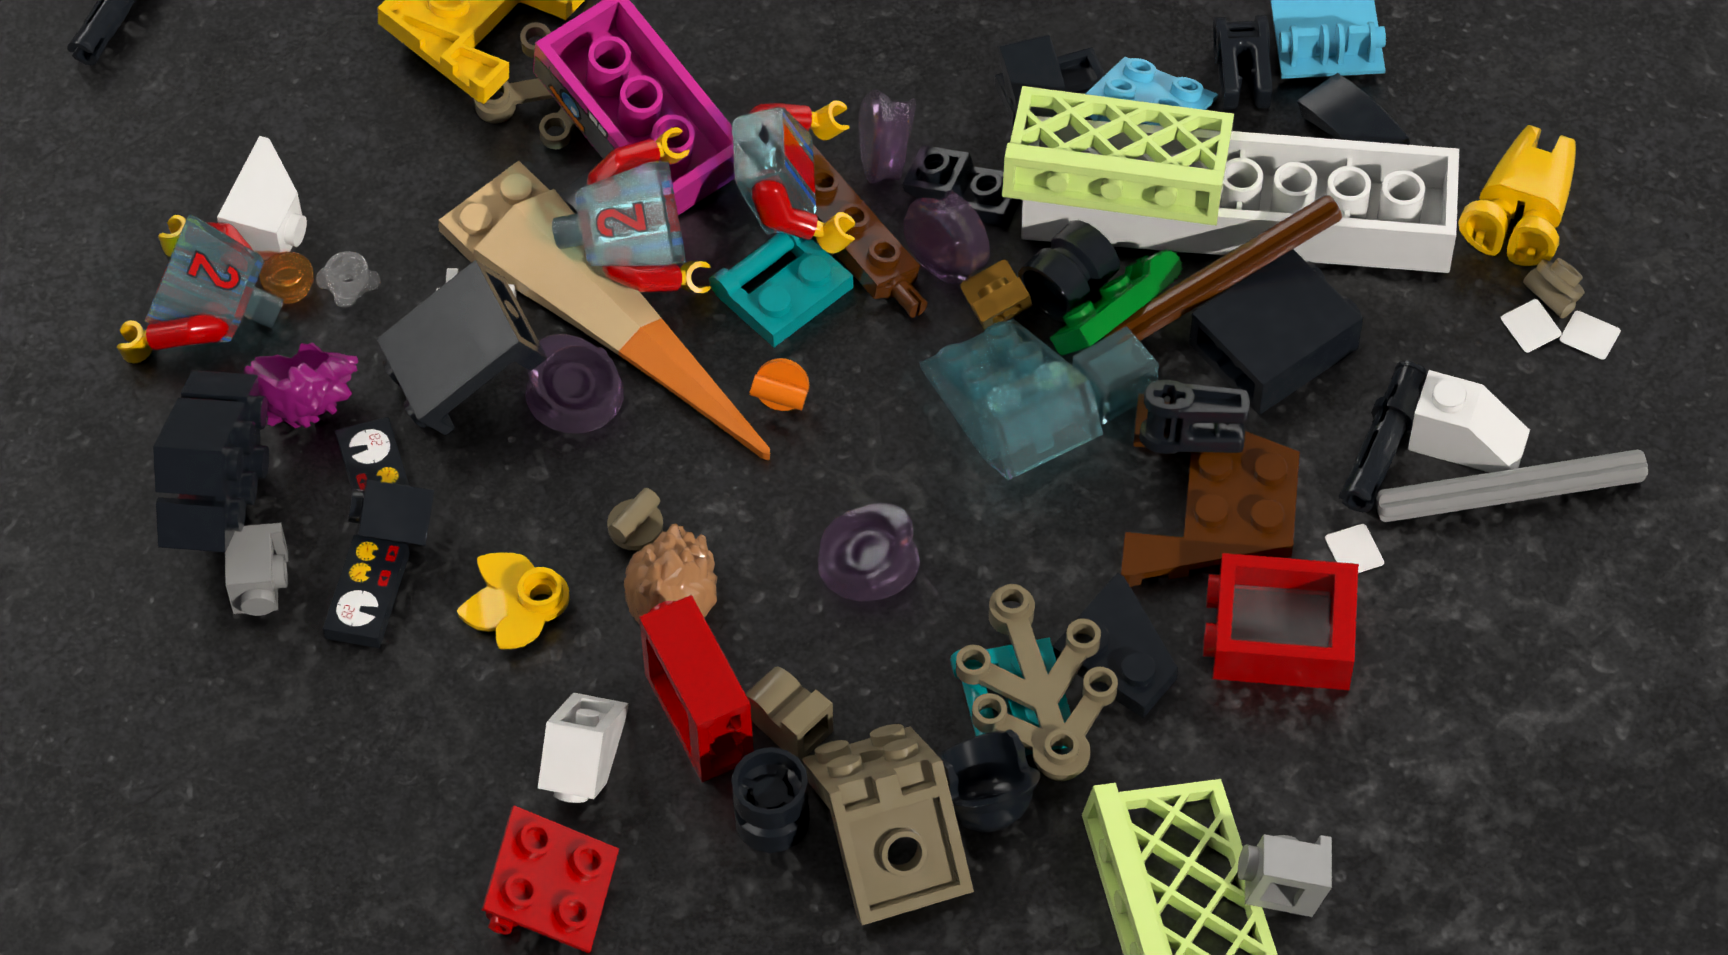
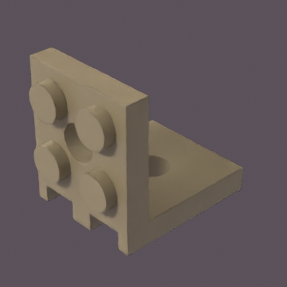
(883, 793)

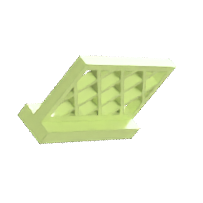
(1116, 178)
(1132, 889)

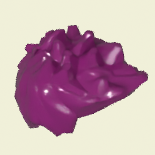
(304, 384)

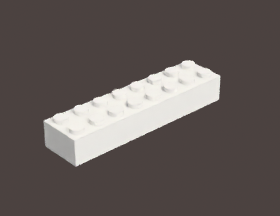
(1391, 196)

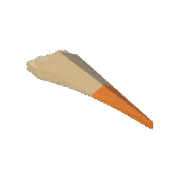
(512, 234)

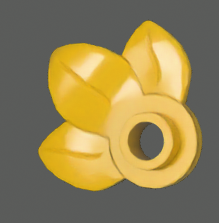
(508, 599)

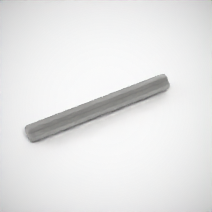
(1511, 485)

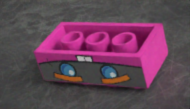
(630, 87)

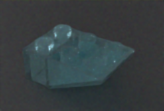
(1014, 397)

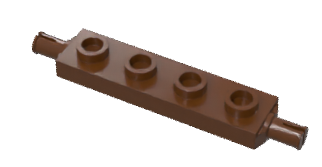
(875, 254)

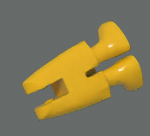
(1529, 179)

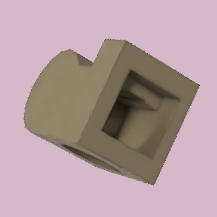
(789, 711)

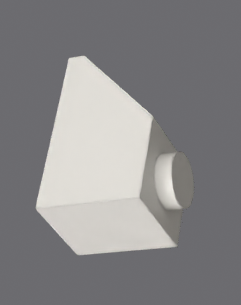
(265, 204)
(1466, 425)
(581, 747)

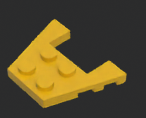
(450, 29)

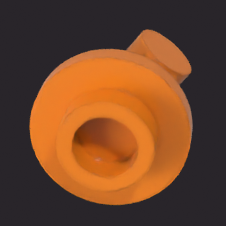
(781, 385)

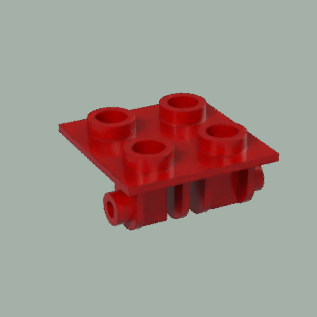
(549, 880)

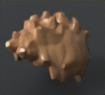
(670, 571)

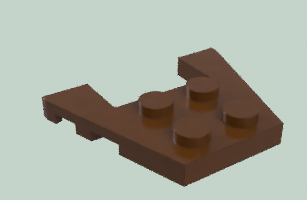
(1232, 507)

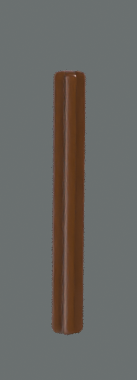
(1232, 267)

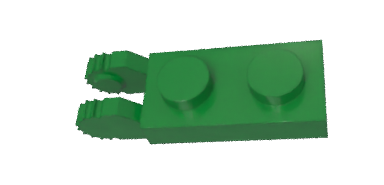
(1119, 300)

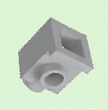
(256, 568)
(1287, 873)

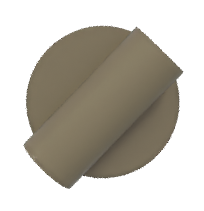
(1556, 285)
(636, 521)

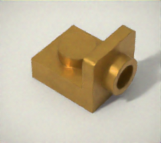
(996, 294)

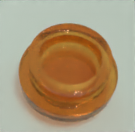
(287, 276)

